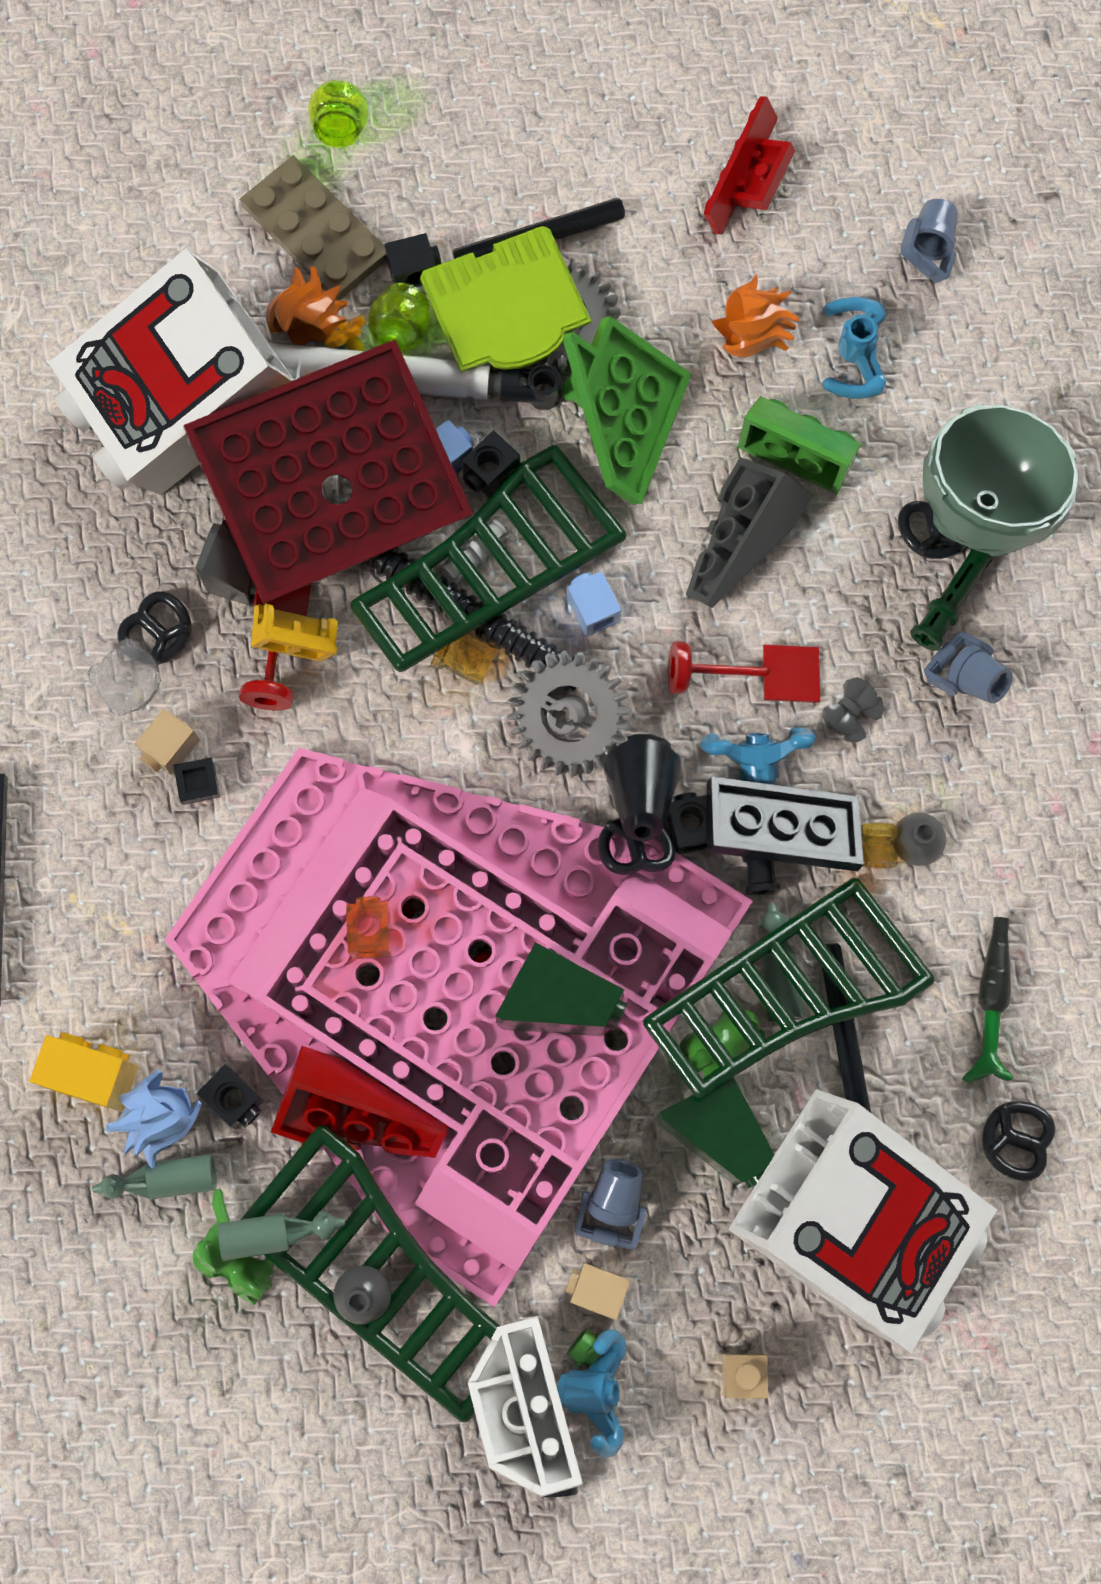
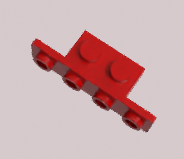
(751, 170)

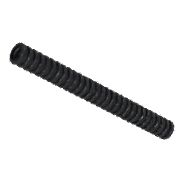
(498, 630)

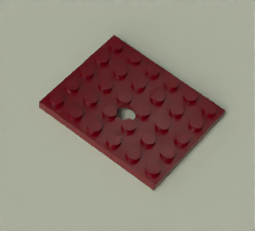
(344, 421)

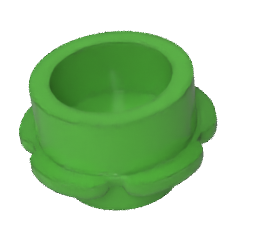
(582, 1348)

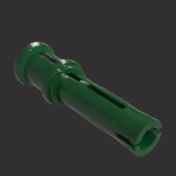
(944, 610)

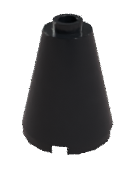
(642, 783)

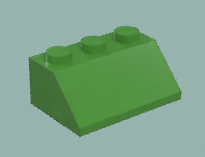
(798, 444)

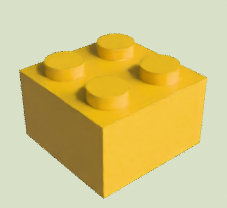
(83, 1073)

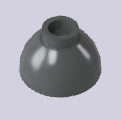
(920, 839)
(362, 1295)

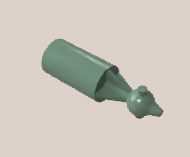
(773, 974)
(165, 1180)
(271, 1234)

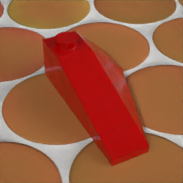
(354, 1107)

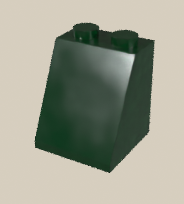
(559, 998)
(721, 1133)

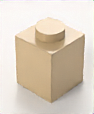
(166, 742)
(597, 1290)
(745, 1375)

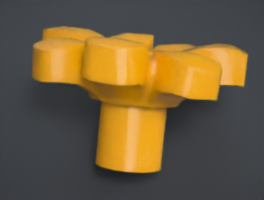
(347, 335)

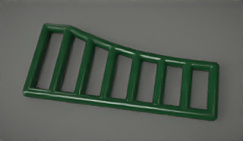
(478, 525)
(790, 1029)
(398, 1236)

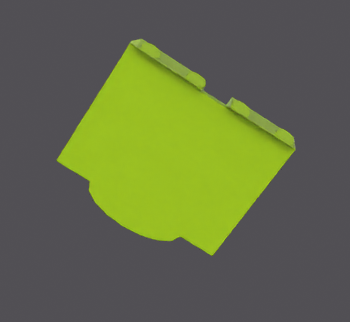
(507, 303)

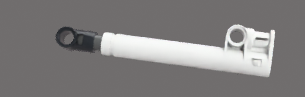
(440, 376)

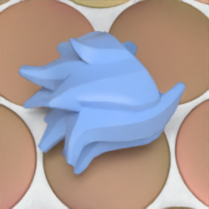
(154, 1117)

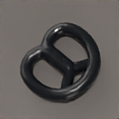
(925, 547)
(156, 629)
(636, 851)
(1018, 1139)

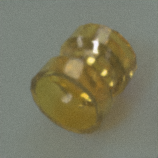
(878, 847)

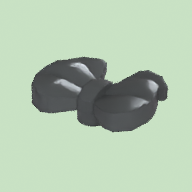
(858, 697)

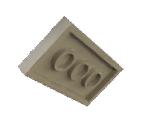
(314, 227)

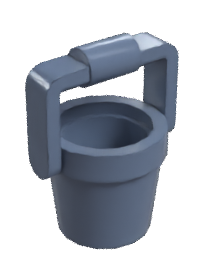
(932, 238)
(971, 671)
(614, 1203)

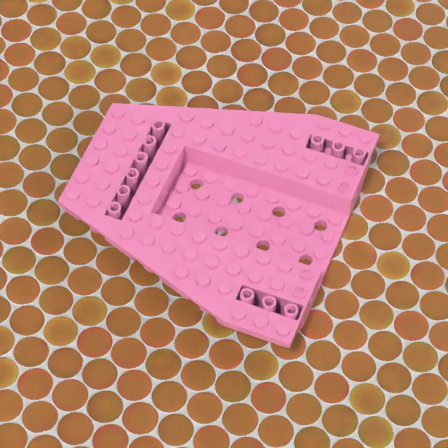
(277, 966)

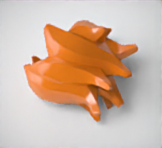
(305, 310)
(755, 320)

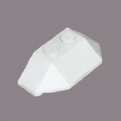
(522, 1411)

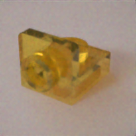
(465, 658)

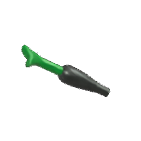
(994, 999)

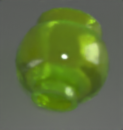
(338, 113)
(400, 315)

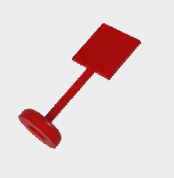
(787, 671)
(266, 693)

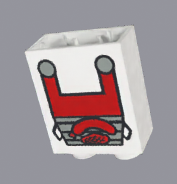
(159, 363)
(865, 1220)

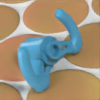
(858, 345)
(759, 754)
(596, 1392)

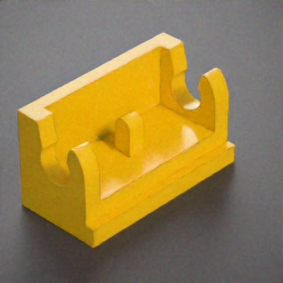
(293, 633)

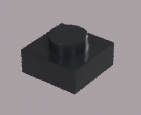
(196, 781)

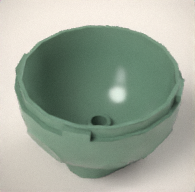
(1010, 466)

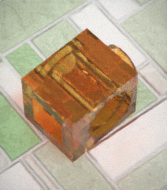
(368, 946)

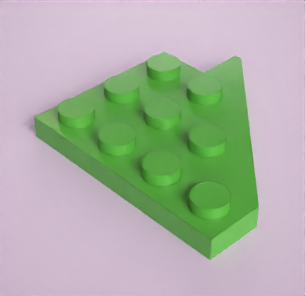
(627, 401)

